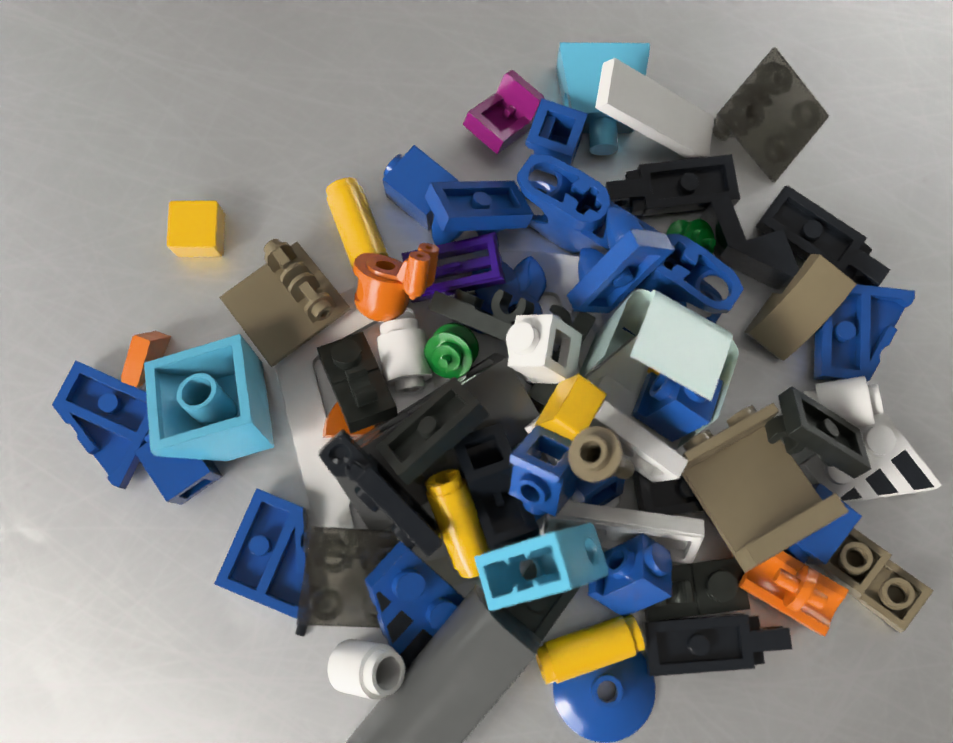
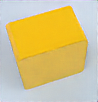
(196, 228)
(571, 407)

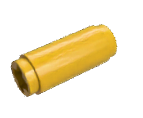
(354, 219)
(457, 520)
(589, 649)

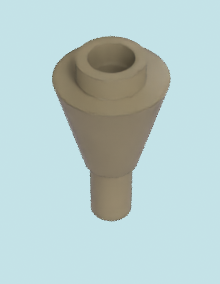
(598, 455)

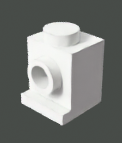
(531, 348)

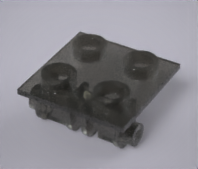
(771, 115)
(335, 574)

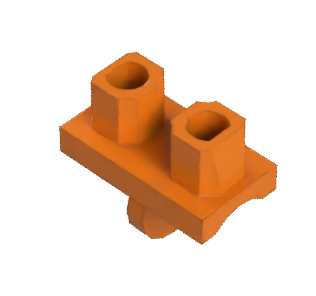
(795, 591)

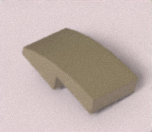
(802, 308)
(877, 580)

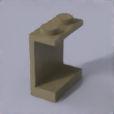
(755, 489)

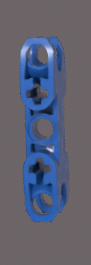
(577, 220)

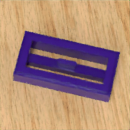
(467, 283)

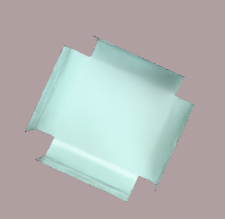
(670, 342)

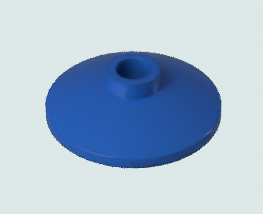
(612, 718)

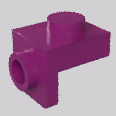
(505, 114)

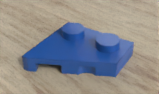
(858, 332)
(107, 419)

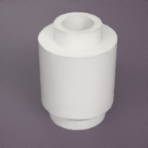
(402, 355)
(849, 399)
(366, 669)

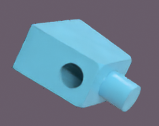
(579, 79)
(561, 559)

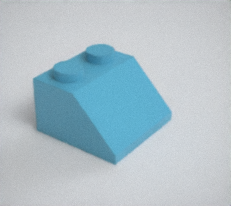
(208, 402)

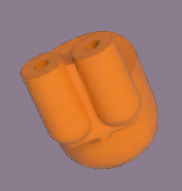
(389, 284)

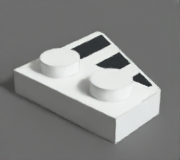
(893, 462)

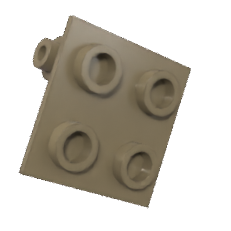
(284, 301)

